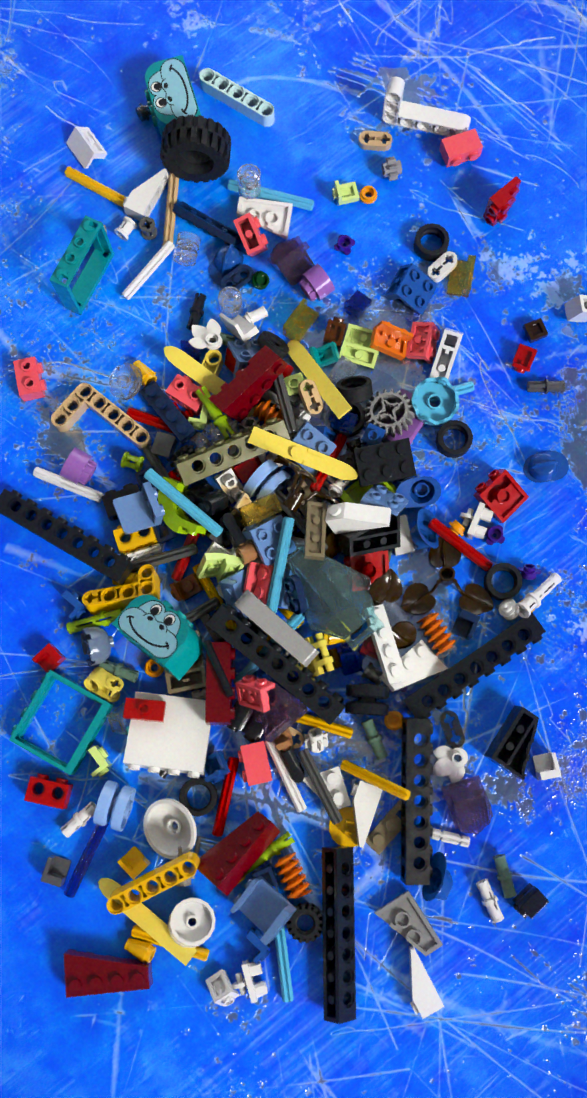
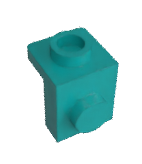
(325, 354)

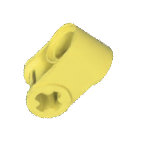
(213, 367)
(103, 682)

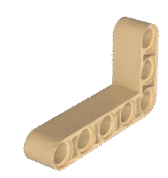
(104, 412)

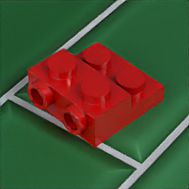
(501, 202)
(501, 494)
(370, 564)

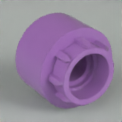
(316, 283)
(78, 467)

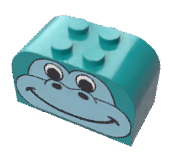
(169, 92)
(160, 633)

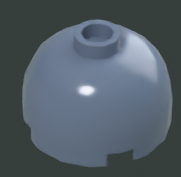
(96, 644)

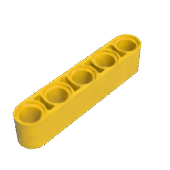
(146, 889)

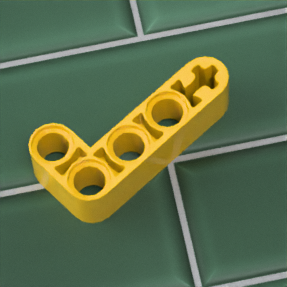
(120, 596)

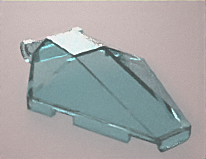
(335, 597)

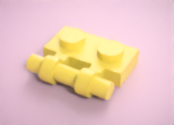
(316, 665)

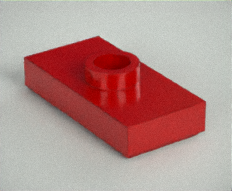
(144, 710)

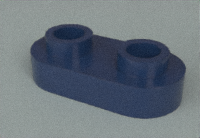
(235, 278)
(296, 595)

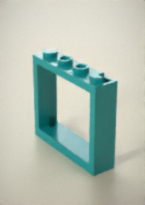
(88, 233)
(29, 713)

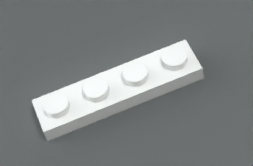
(387, 649)

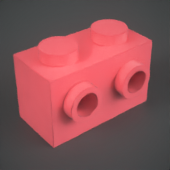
(461, 148)
(250, 234)
(29, 378)
(183, 391)
(256, 763)

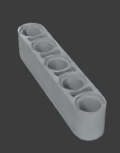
(276, 628)

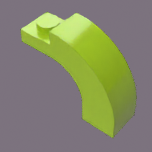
(175, 516)

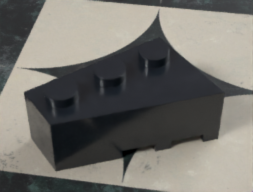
(370, 540)
(513, 742)

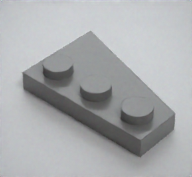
(408, 919)

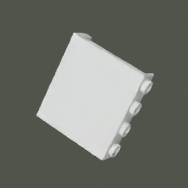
(170, 746)

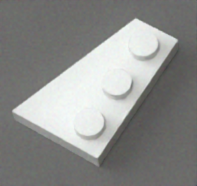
(418, 665)

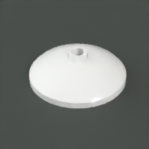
(163, 832)

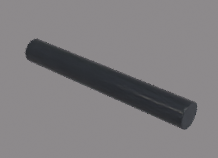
(218, 668)

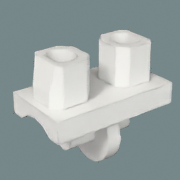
(230, 484)
(481, 514)
(255, 989)

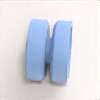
(266, 480)
(114, 805)

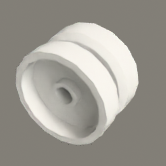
(182, 932)

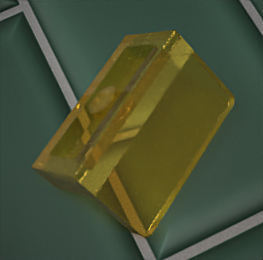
(461, 277)
(300, 321)
(260, 509)

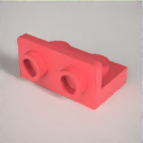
(423, 341)
(258, 580)
(253, 692)

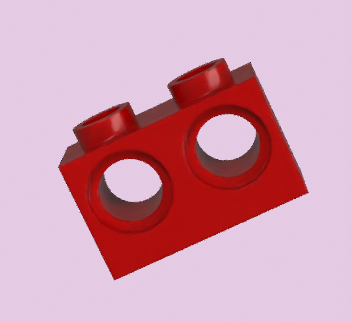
(48, 795)

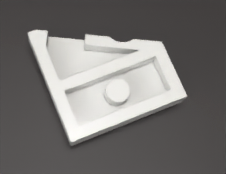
(335, 785)

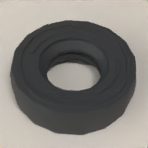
(274, 343)

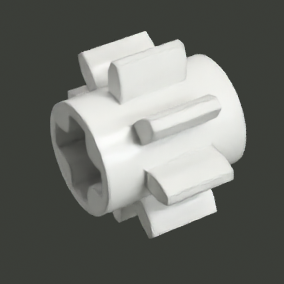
(316, 740)

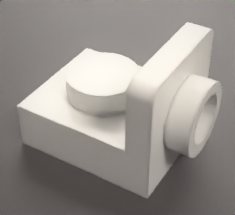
(221, 989)

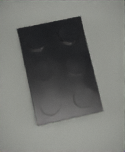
(384, 462)

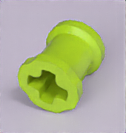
(126, 458)

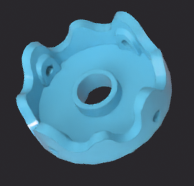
(442, 390)

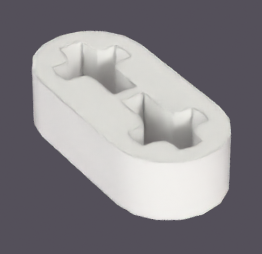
(443, 267)

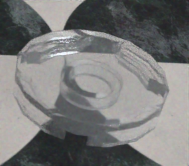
(125, 381)

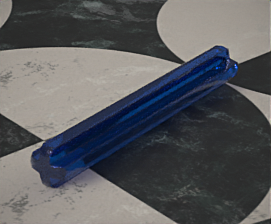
(85, 860)

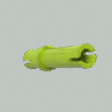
(219, 419)
(75, 626)
(273, 849)

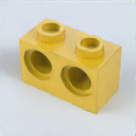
(136, 541)

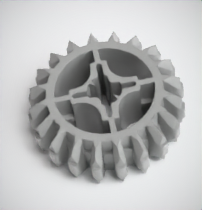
(400, 404)

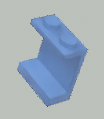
(264, 907)

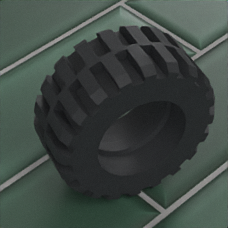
(195, 148)

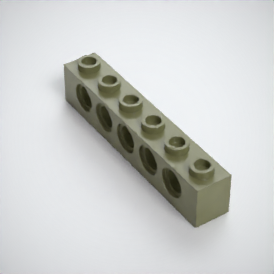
(224, 461)

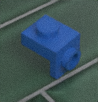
(373, 435)
(74, 599)
(216, 767)
(254, 937)

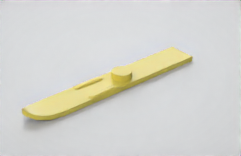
(196, 371)
(313, 372)
(301, 454)
(149, 923)

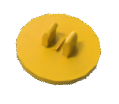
(344, 831)

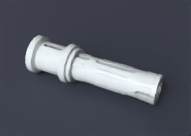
(533, 599)

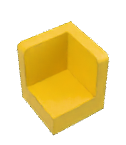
(134, 862)

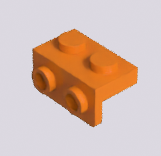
(390, 340)

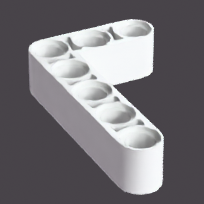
(420, 116)

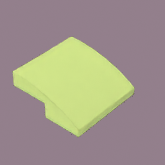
(357, 346)
(218, 566)

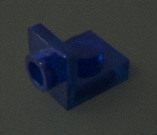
(357, 304)
(345, 423)
(349, 659)

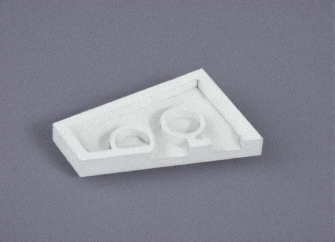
(272, 215)

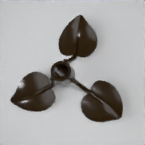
(295, 497)
(390, 589)
(418, 598)

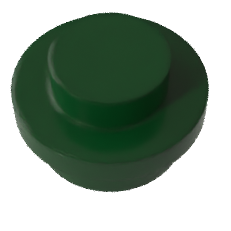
(260, 280)

